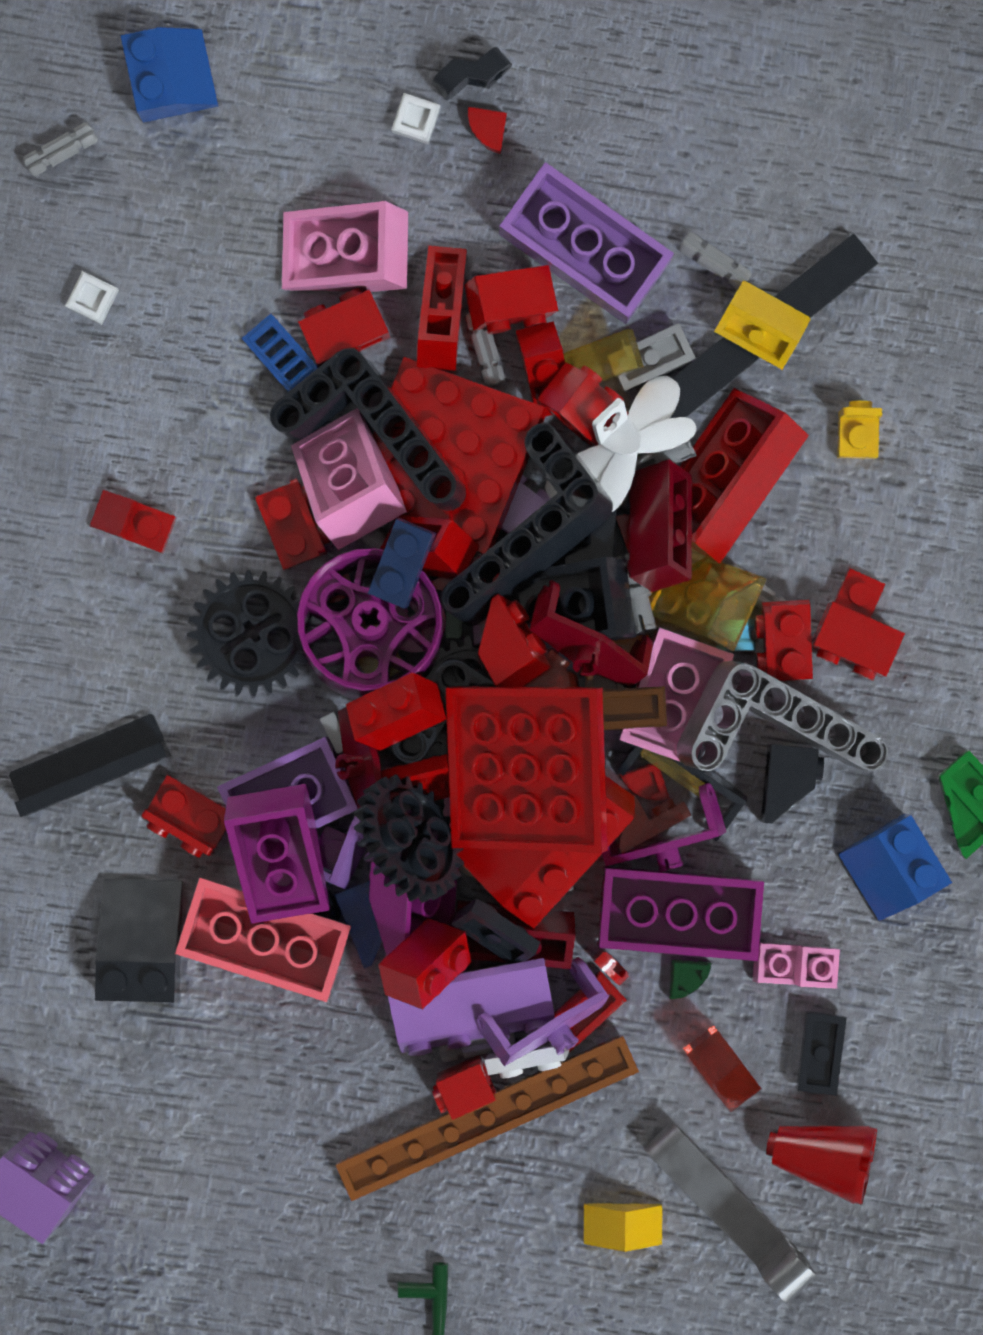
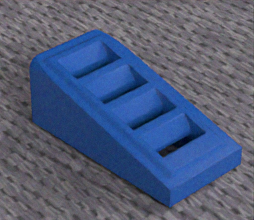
(291, 345)

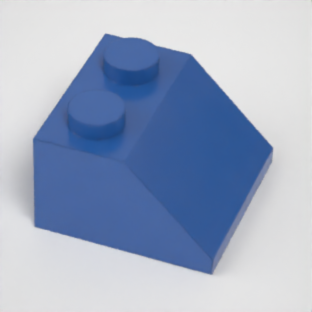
(169, 72)
(894, 867)

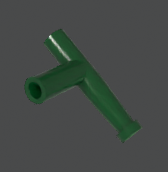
(436, 1291)

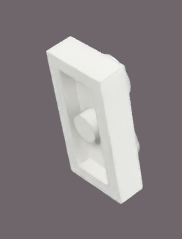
(542, 1057)

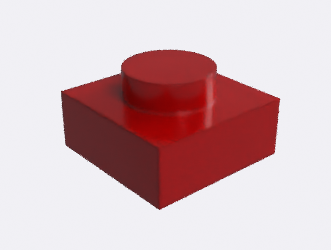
(859, 592)

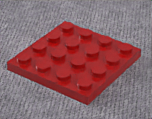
(477, 435)
(527, 768)

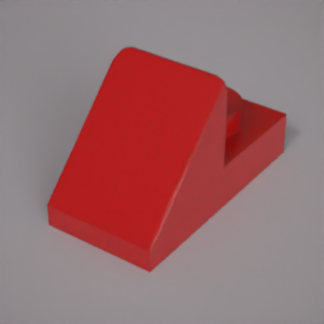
(133, 521)

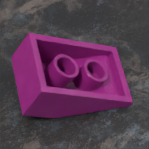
(277, 853)
(400, 917)

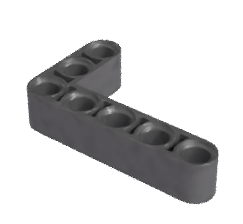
(780, 712)
(732, 1211)

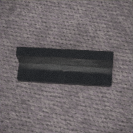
(88, 765)

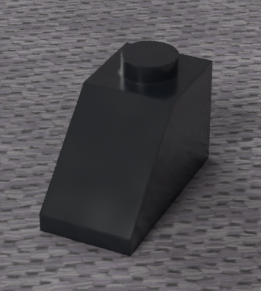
(788, 778)

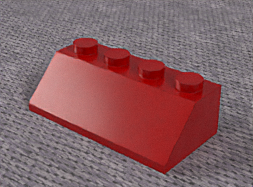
(737, 468)

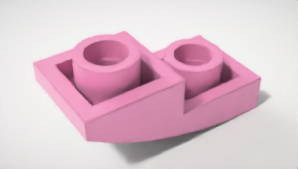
(797, 965)

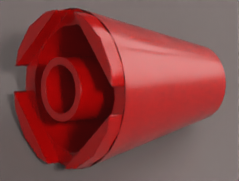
(826, 1157)

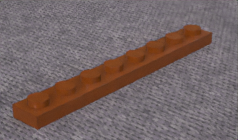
(513, 1107)

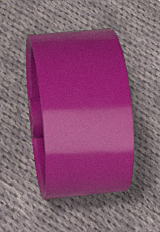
(365, 609)

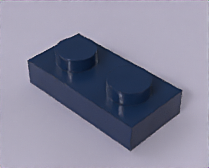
(402, 563)

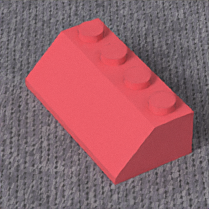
(285, 952)

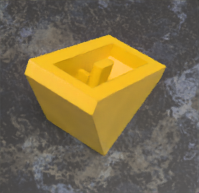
(622, 1226)

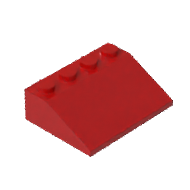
(537, 880)

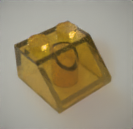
(712, 603)

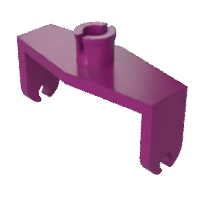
(667, 850)

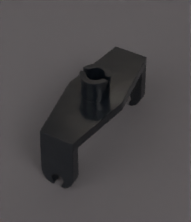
(718, 783)

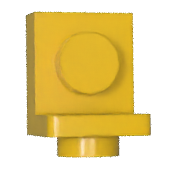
(858, 431)

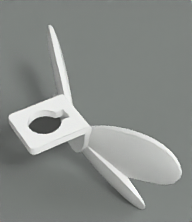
(644, 430)

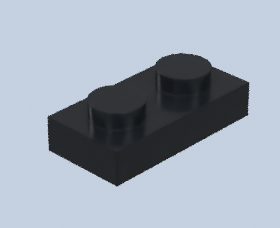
(495, 932)
(821, 1053)

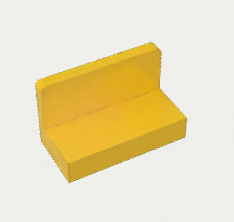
(762, 324)

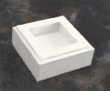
(416, 118)
(92, 298)

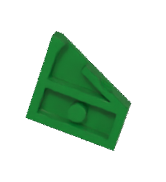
(963, 798)

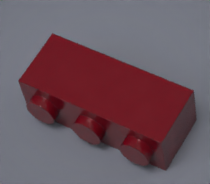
(660, 526)
(554, 932)

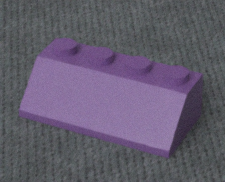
(512, 994)

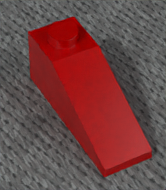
(441, 308)

